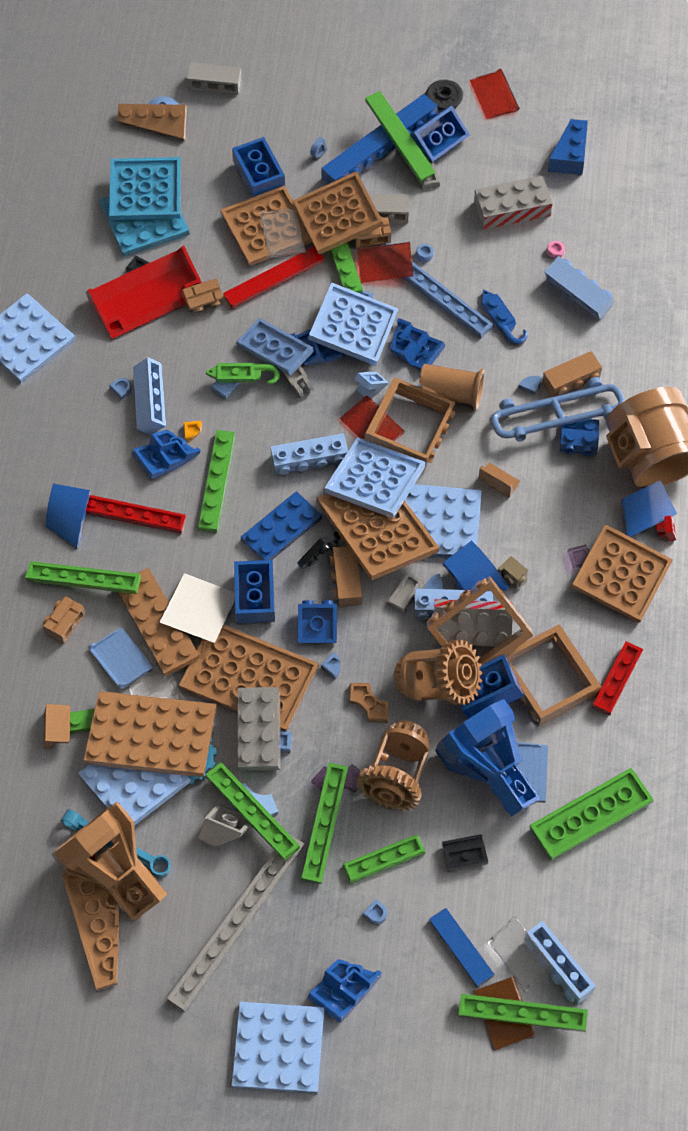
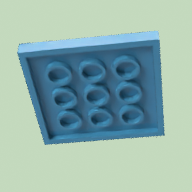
(145, 188)
(143, 233)

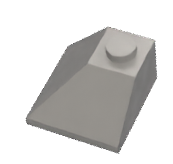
(222, 826)

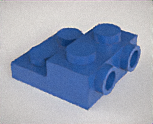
(580, 437)
(317, 622)

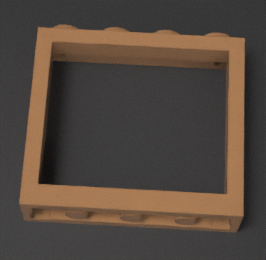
(422, 397)
(468, 597)
(576, 661)

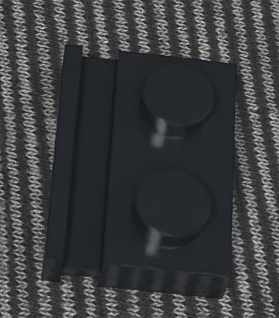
(465, 852)

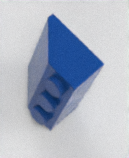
(440, 134)
(497, 684)

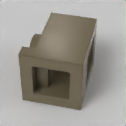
(513, 572)

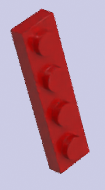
(617, 678)

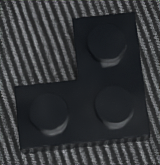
(320, 547)

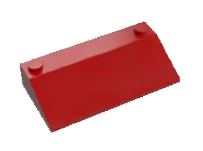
(143, 293)

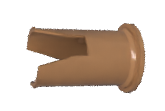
(454, 384)

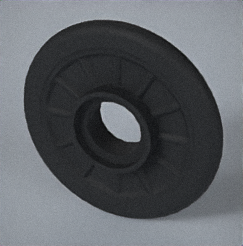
(452, 88)

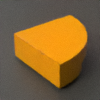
(192, 429)

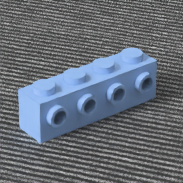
(579, 287)
(149, 396)
(308, 454)
(425, 600)
(565, 969)

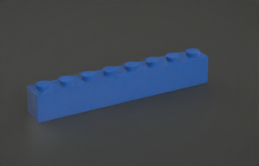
(377, 142)

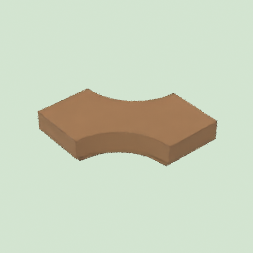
(375, 708)

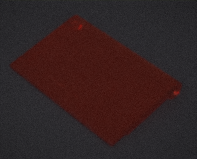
(494, 94)
(385, 262)
(361, 416)

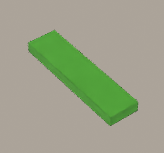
(384, 858)

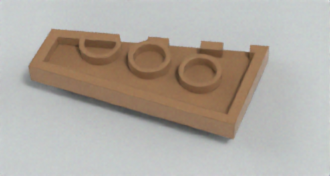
(161, 118)

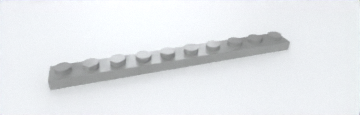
(230, 929)

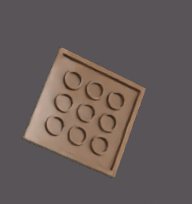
(338, 213)
(246, 224)
(622, 573)

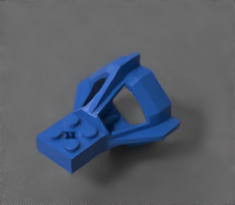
(496, 763)

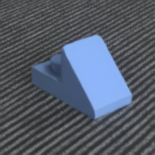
(370, 383)

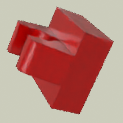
(667, 528)

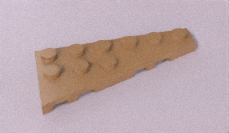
(98, 925)

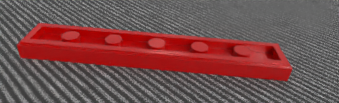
(273, 277)
(136, 514)

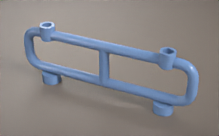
(594, 387)

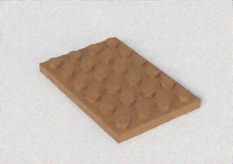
(377, 540)
(248, 662)
(150, 734)

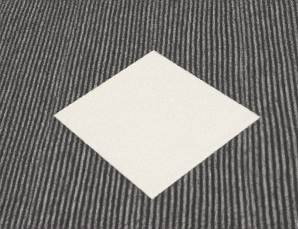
(198, 608)

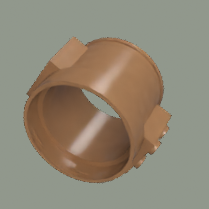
(651, 436)

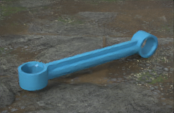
(76, 822)

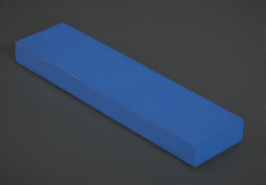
(461, 947)

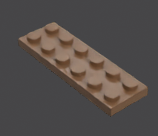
(168, 645)

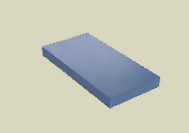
(274, 346)

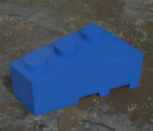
(570, 150)

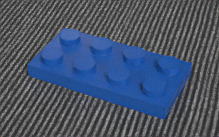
(281, 527)

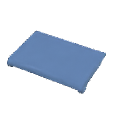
(121, 658)
(534, 766)

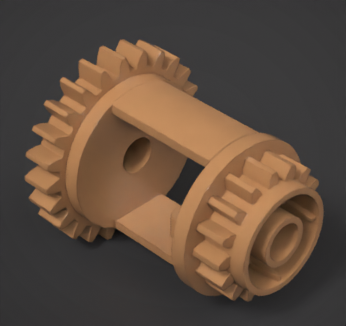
(455, 673)
(391, 785)

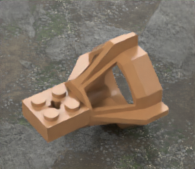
(116, 867)

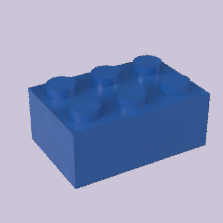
(258, 167)
(254, 591)

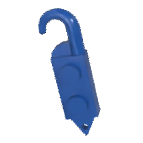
(501, 316)

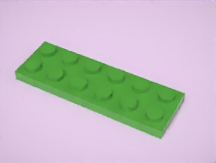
(591, 813)

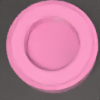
(555, 249)

